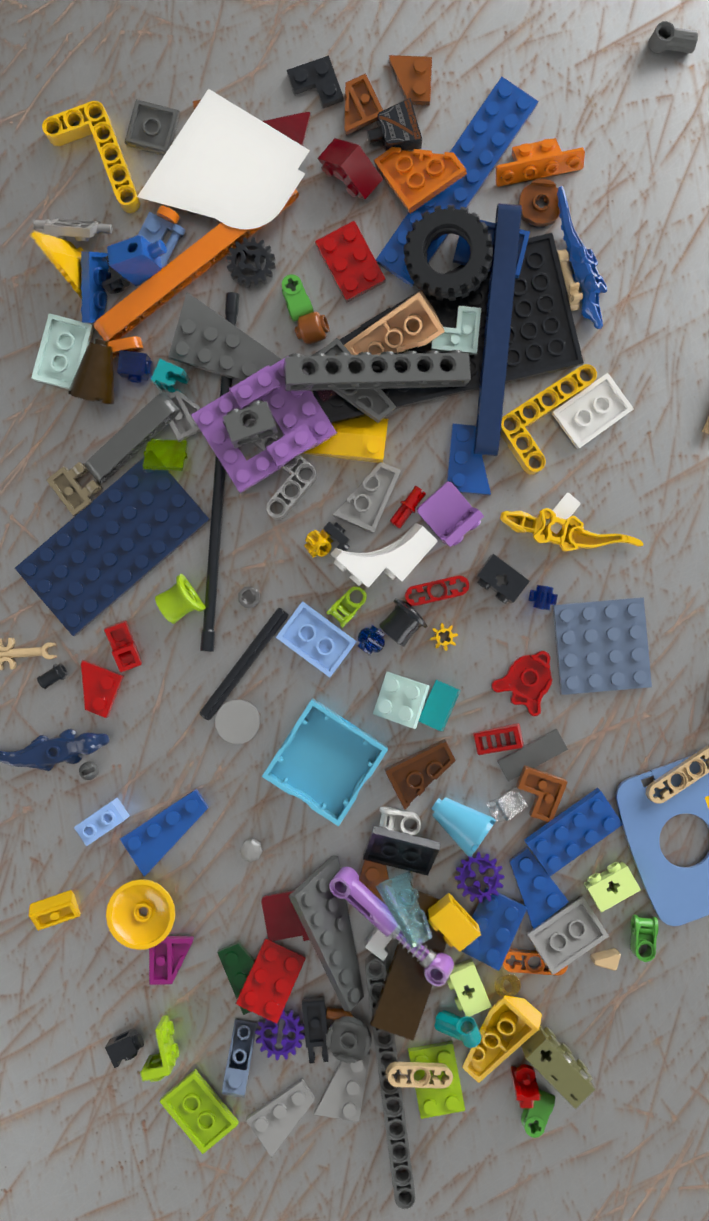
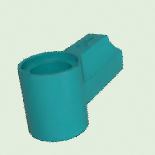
(458, 1027)

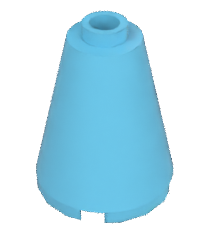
(462, 823)

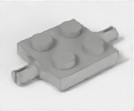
(80, 229)

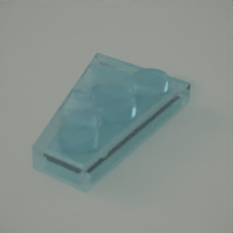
(404, 907)

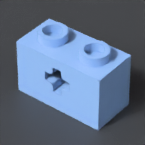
(101, 821)

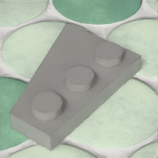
(369, 500)
(280, 1115)

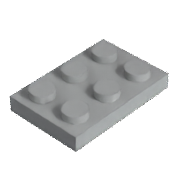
(567, 935)

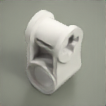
(397, 820)

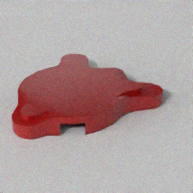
(527, 680)

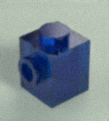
(134, 366)

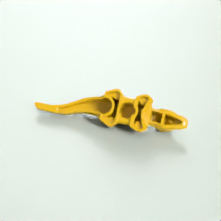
(571, 535)

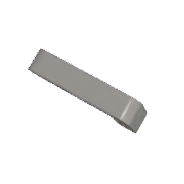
(293, 480)

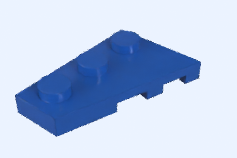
(536, 888)

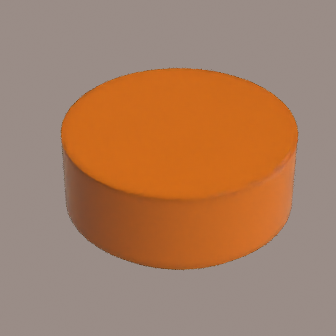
(168, 214)

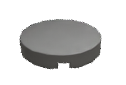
(237, 721)

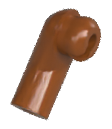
(336, 1013)

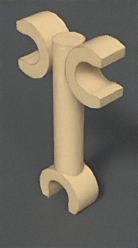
(572, 288)
(8, 653)

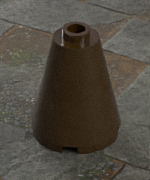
(95, 374)

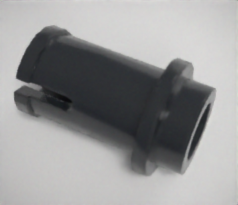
(53, 675)

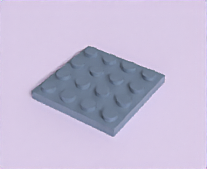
(602, 646)

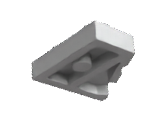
(183, 424)

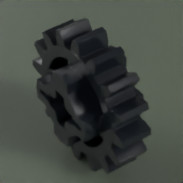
(257, 255)

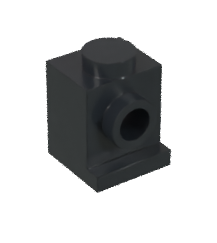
(124, 1047)

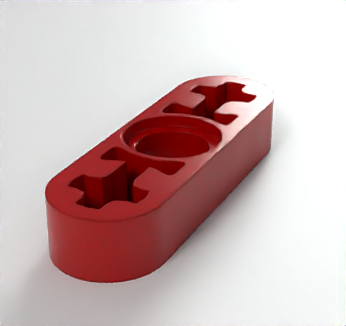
(454, 592)

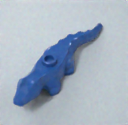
(584, 265)

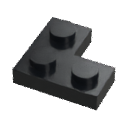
(317, 75)

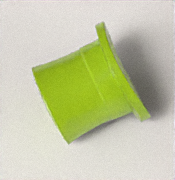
(179, 600)

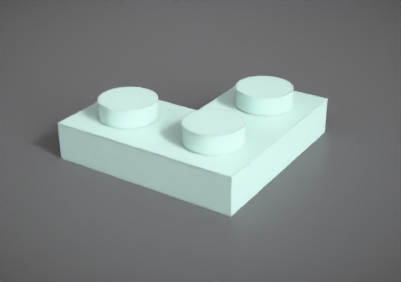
(462, 337)

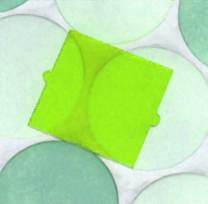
(165, 455)

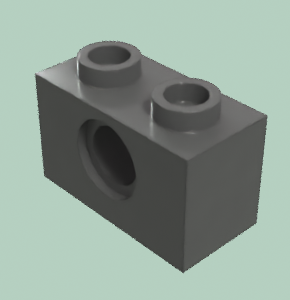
(243, 435)

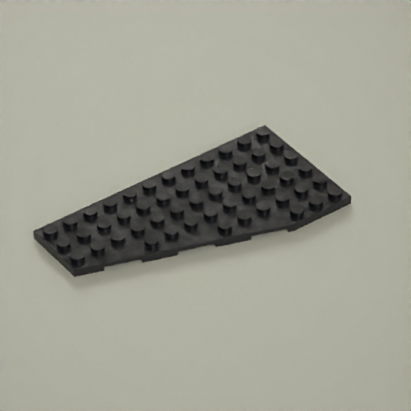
(540, 331)

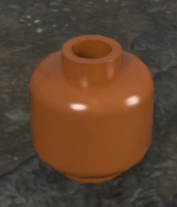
(312, 328)

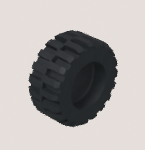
(438, 224)

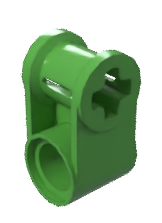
(296, 301)
(644, 932)
(540, 1113)

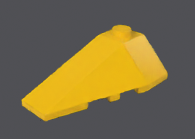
(64, 257)
(502, 1033)

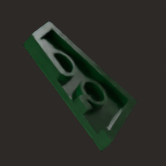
(237, 965)

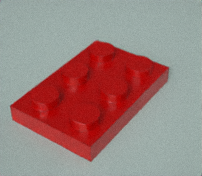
(350, 261)
(270, 981)

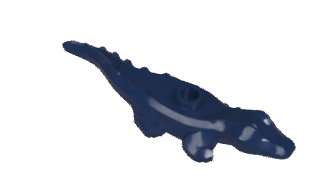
(46, 752)

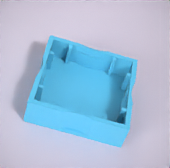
(325, 761)

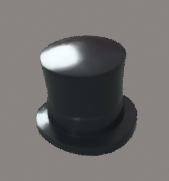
(402, 622)

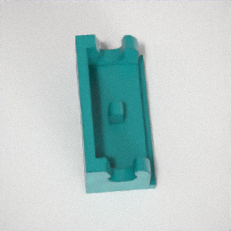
(167, 375)
(439, 705)

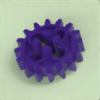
(484, 865)
(289, 1044)

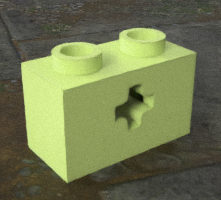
(623, 886)
(473, 1000)

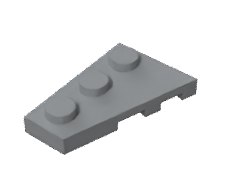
(345, 1092)

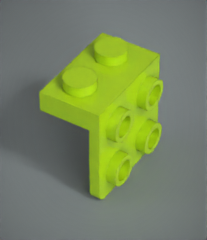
(162, 1063)

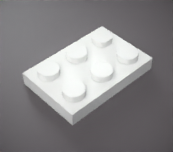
(592, 411)

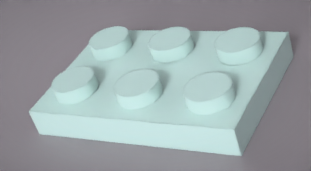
(61, 350)

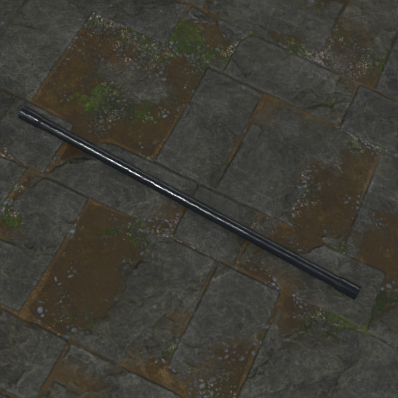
(208, 632)

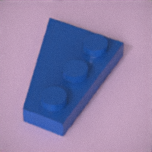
(94, 297)
(464, 467)

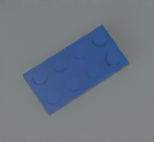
(573, 831)

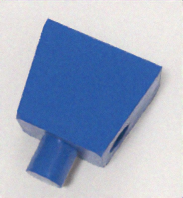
(136, 258)

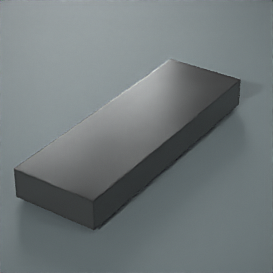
(532, 754)

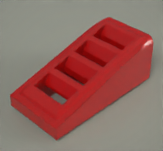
(497, 731)

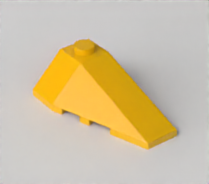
(355, 440)

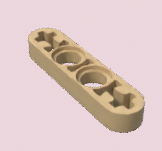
(687, 777)

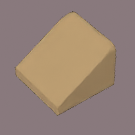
(607, 959)

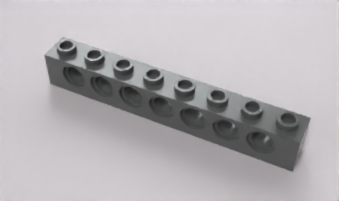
(367, 379)

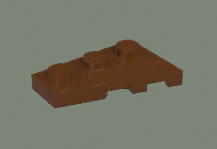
(417, 771)

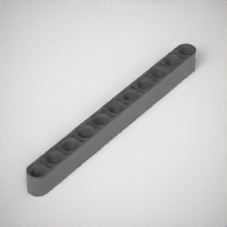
(396, 1112)

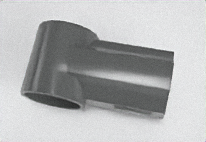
(674, 38)

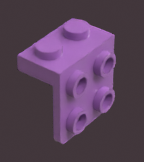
(449, 514)

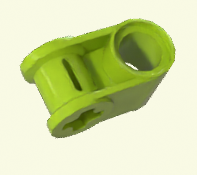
(346, 606)

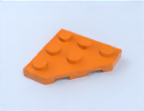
(419, 174)

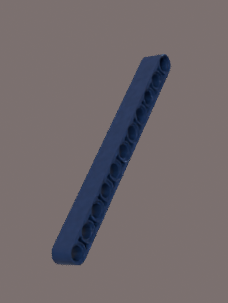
(497, 329)

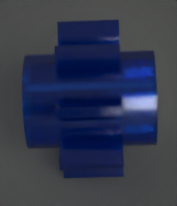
(543, 597)
(371, 640)

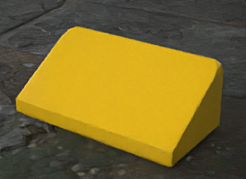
(54, 910)

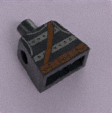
(397, 127)

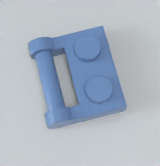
(156, 228)

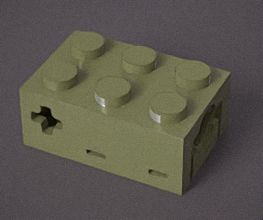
(558, 1066)

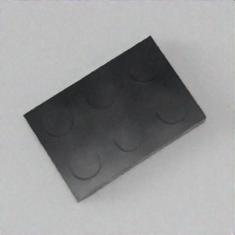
(401, 850)

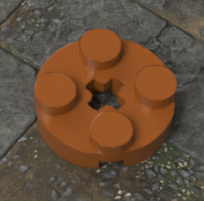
(533, 213)

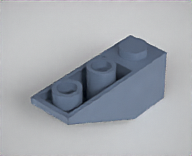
(239, 1058)

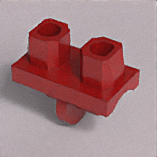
(525, 1085)

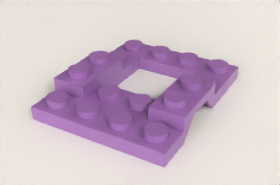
(294, 412)

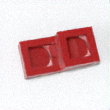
(123, 646)

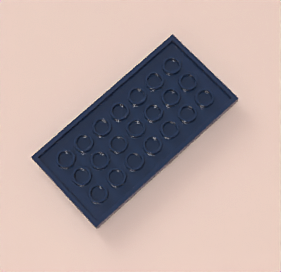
(111, 545)

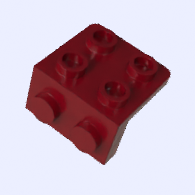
(281, 917)

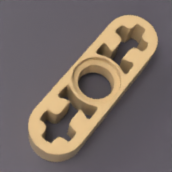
(435, 1068)

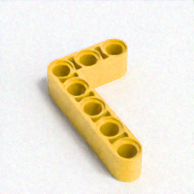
(106, 147)
(539, 410)

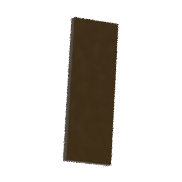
(405, 986)

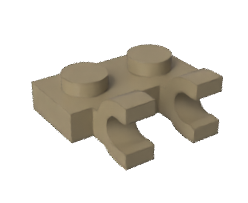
(70, 491)

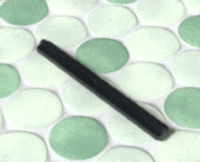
(244, 664)

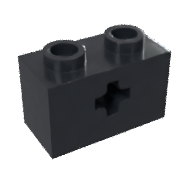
(514, 580)

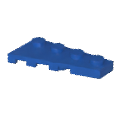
(160, 833)

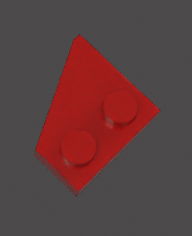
(99, 688)

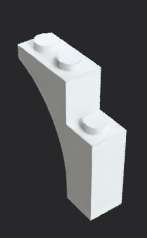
(394, 560)

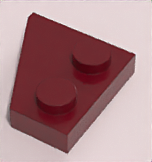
(292, 126)

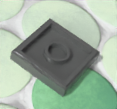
(152, 127)

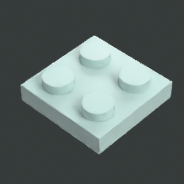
(401, 700)

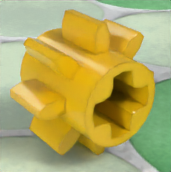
(318, 543)
(450, 635)

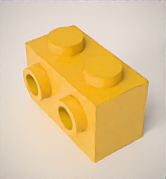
(453, 922)

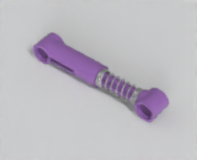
(347, 885)

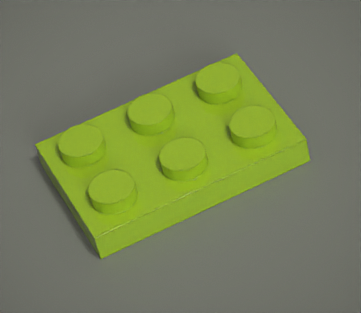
(437, 1101)
(199, 1111)

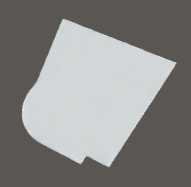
(227, 167)

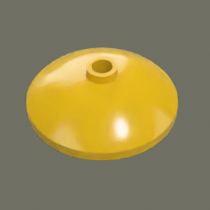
(130, 925)

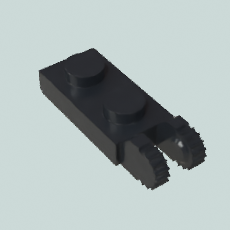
(315, 1027)

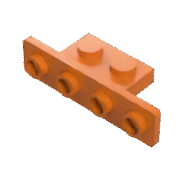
(538, 161)

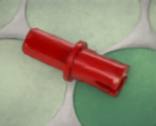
(407, 507)

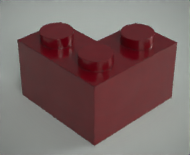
(351, 166)

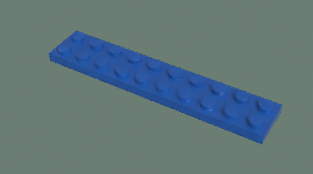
(479, 152)

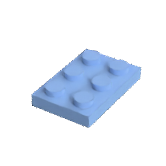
(316, 639)

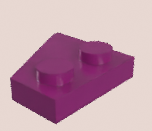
(167, 959)

